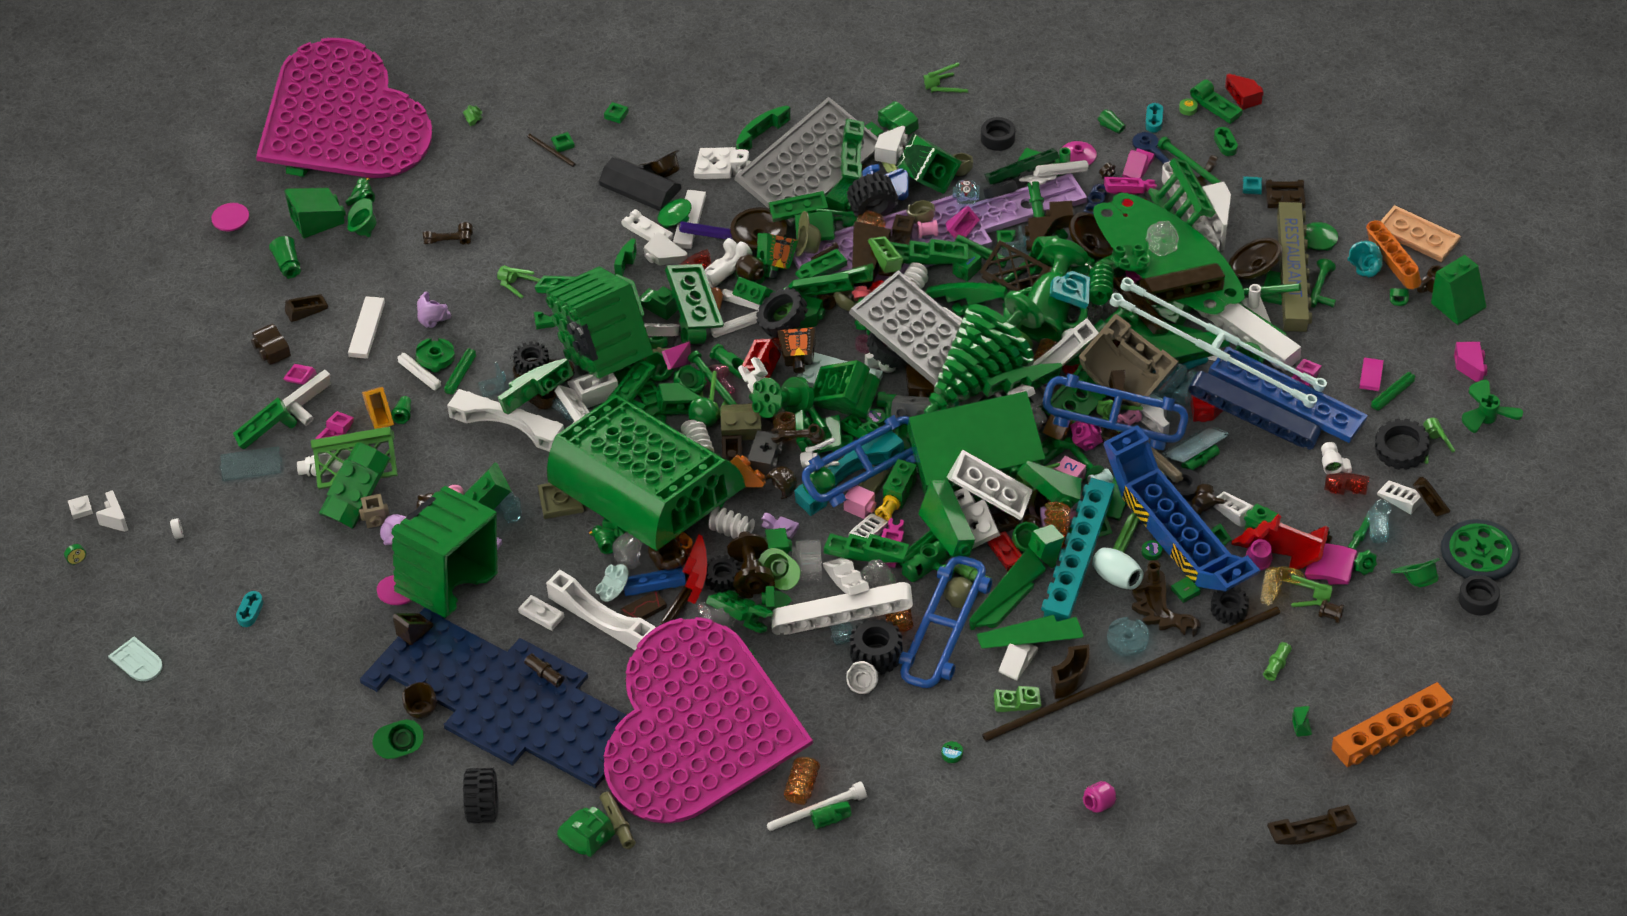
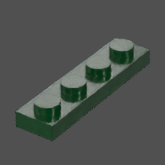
(1028, 164)

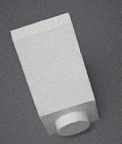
(663, 251)

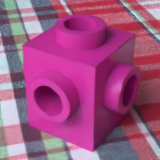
(1086, 435)

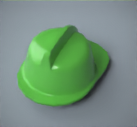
(783, 567)

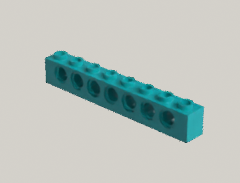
(1102, 494)

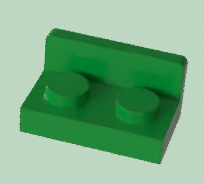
(751, 291)

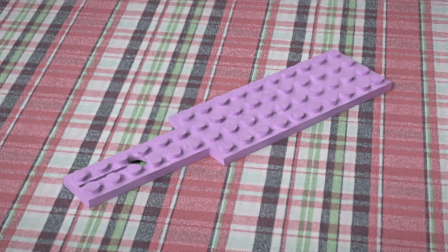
(993, 215)

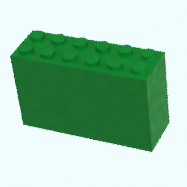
(992, 430)

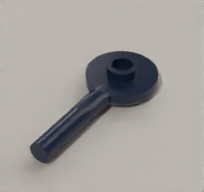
(1149, 142)

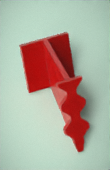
(1287, 541)

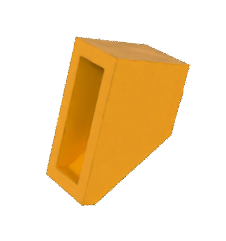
(378, 407)

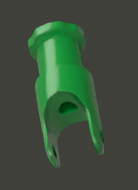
(728, 358)

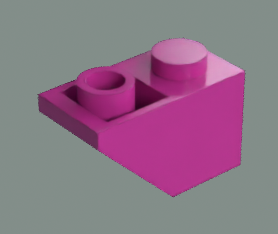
(1470, 360)

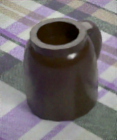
(1427, 282)

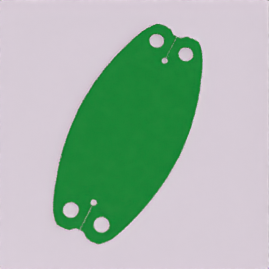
(1192, 249)

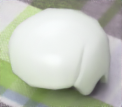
(862, 677)

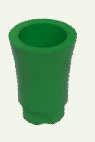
(285, 255)

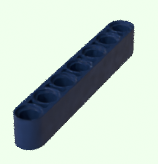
(1254, 410)

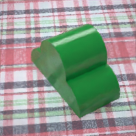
(846, 388)

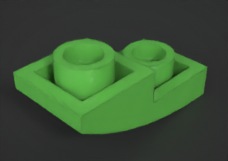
(1022, 699)

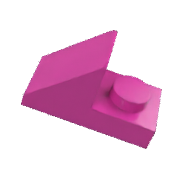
(1137, 163)

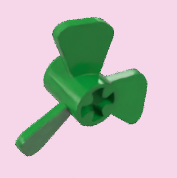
(1488, 408)

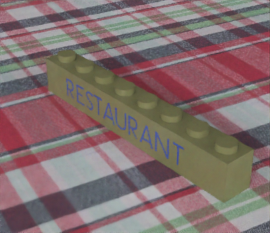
(1293, 266)

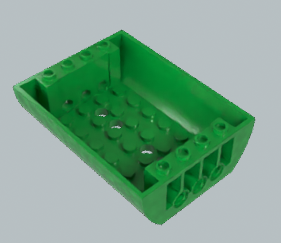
(610, 470)

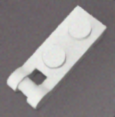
(644, 227)

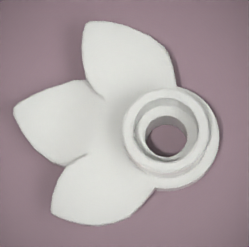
(1042, 180)

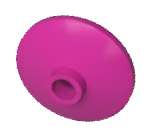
(1081, 151)

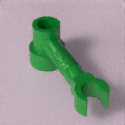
(885, 400)

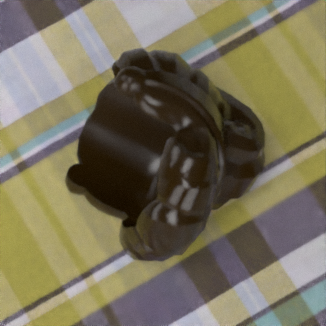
(668, 556)

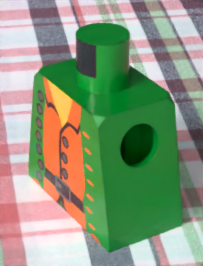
(775, 252)

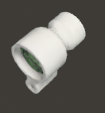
(1333, 461)

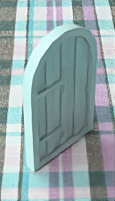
(137, 660)

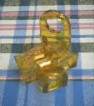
(1273, 581)

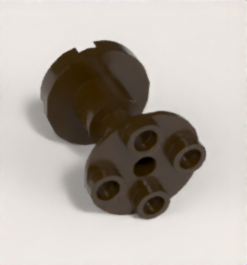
(753, 576)

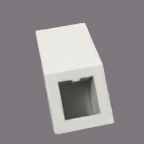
(890, 145)

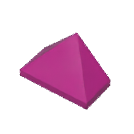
(962, 222)
(677, 356)
(300, 374)

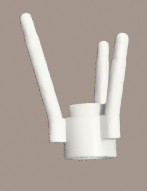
(809, 454)

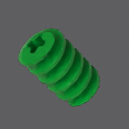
(1101, 284)

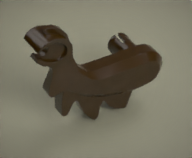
(1152, 603)

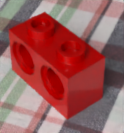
(766, 352)

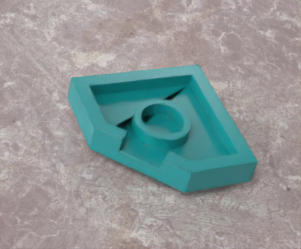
(1071, 288)

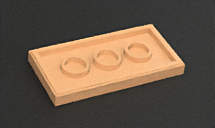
(1420, 233)

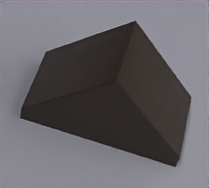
(411, 626)

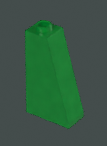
(946, 519)

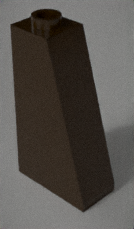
(862, 250)

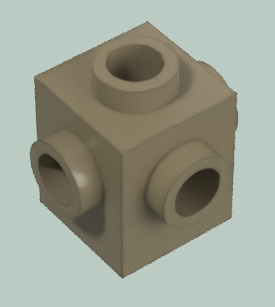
(373, 510)

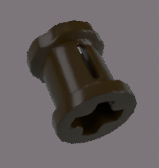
(1331, 611)

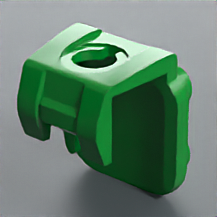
(586, 831)

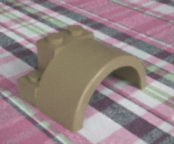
(1133, 355)

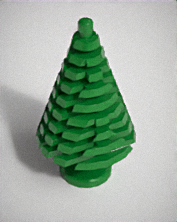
(985, 348)

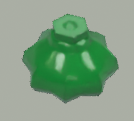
(1365, 562)

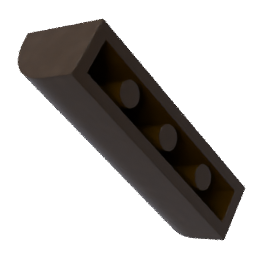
(1184, 283)

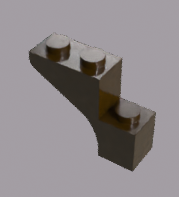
(1056, 218)

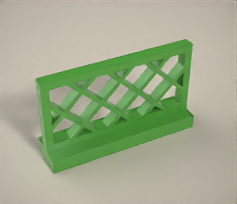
(348, 441)

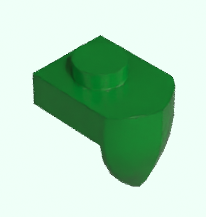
(774, 599)

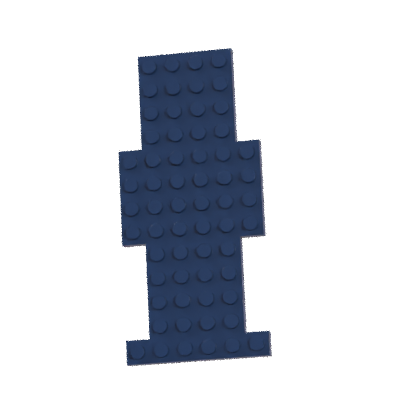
(503, 701)

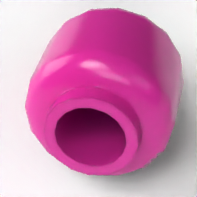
(1099, 796)

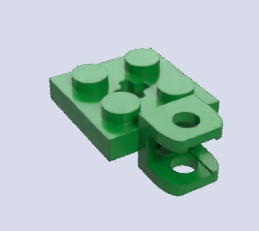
(741, 609)

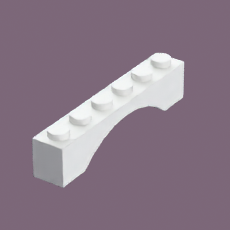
(1067, 348)
(472, 408)
(572, 596)

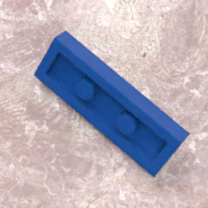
(654, 581)

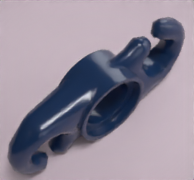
(1095, 194)

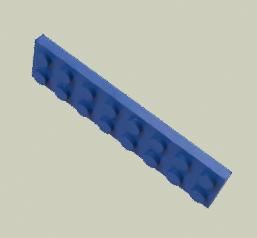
(1327, 413)

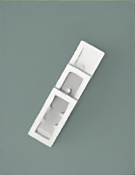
(845, 576)

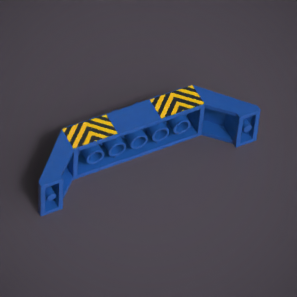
(1171, 517)

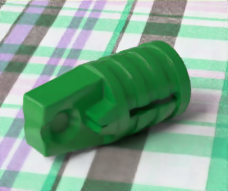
(830, 814)

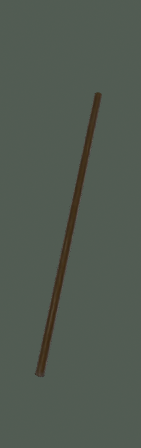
(1130, 674)

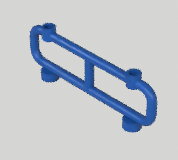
(1063, 417)
(836, 495)
(944, 668)

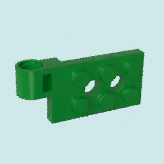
(1067, 395)

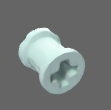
(1106, 476)

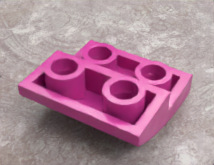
(1334, 566)

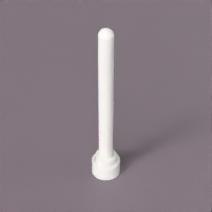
(857, 792)

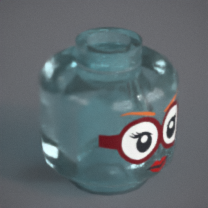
(966, 192)

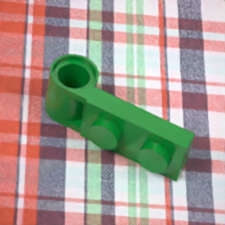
(1204, 94)

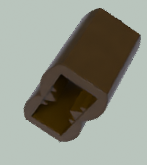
(270, 344)

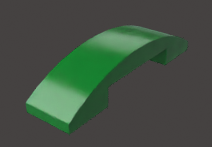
(775, 117)
(851, 149)

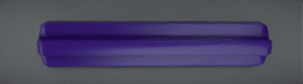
(704, 230)

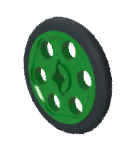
(1497, 534)

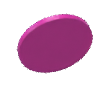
(230, 217)
(386, 592)

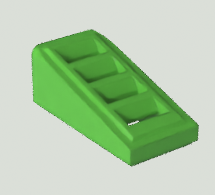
(886, 255)

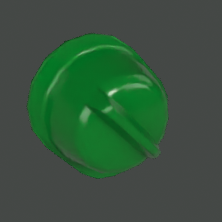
(361, 218)
(1420, 574)
(398, 739)

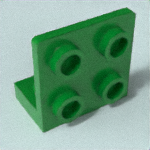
(834, 431)

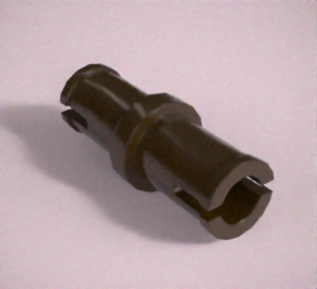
(544, 670)

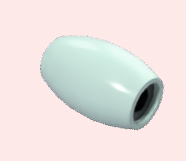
(1117, 568)

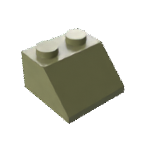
(740, 420)

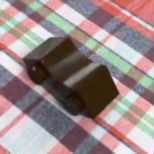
(1072, 672)

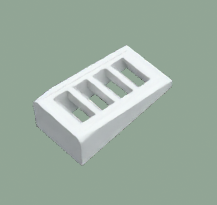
(1403, 503)
(1231, 512)
(860, 528)

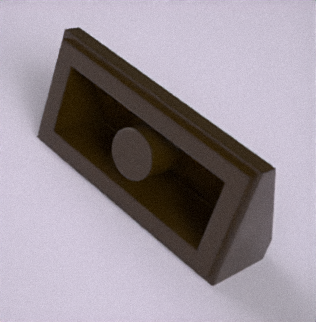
(1431, 497)

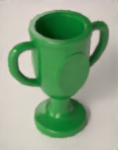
(1062, 255)

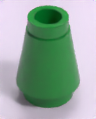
(1111, 121)
(402, 410)

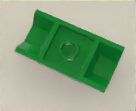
(354, 481)

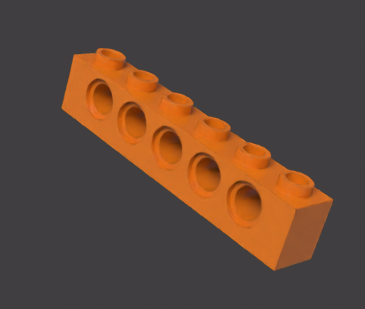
(1392, 724)

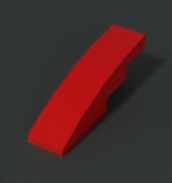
(696, 568)

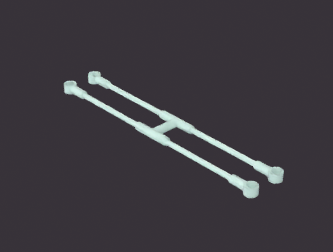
(1128, 285)

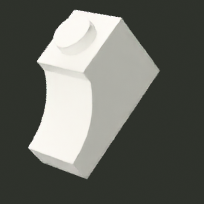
(1155, 417)

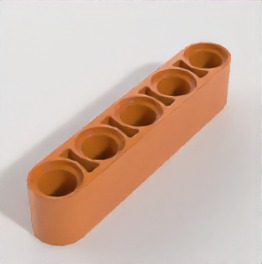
(1394, 255)

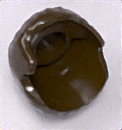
(783, 479)
(419, 700)

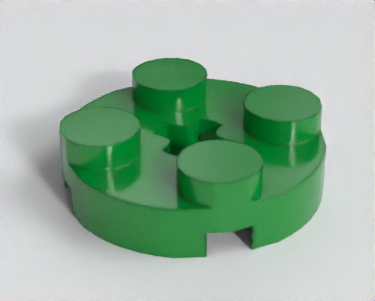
(426, 350)

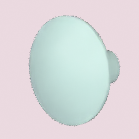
(613, 582)

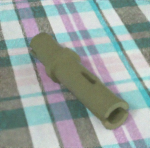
(621, 827)

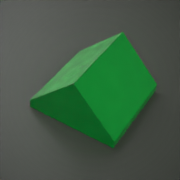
(824, 221)

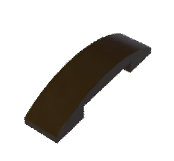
(901, 233)
(1312, 829)

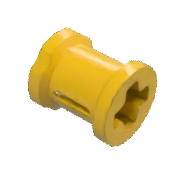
(887, 508)

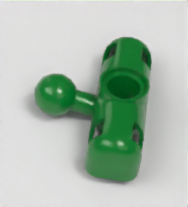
(929, 558)

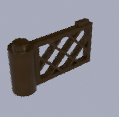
(994, 277)

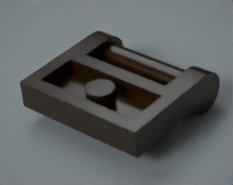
(1275, 196)

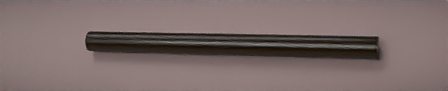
(559, 155)

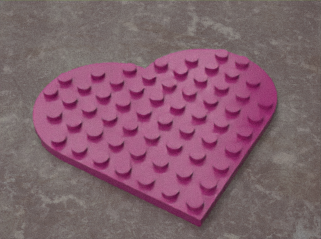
(341, 116)
(698, 723)

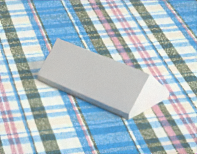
(990, 484)

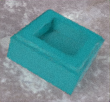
(1252, 185)

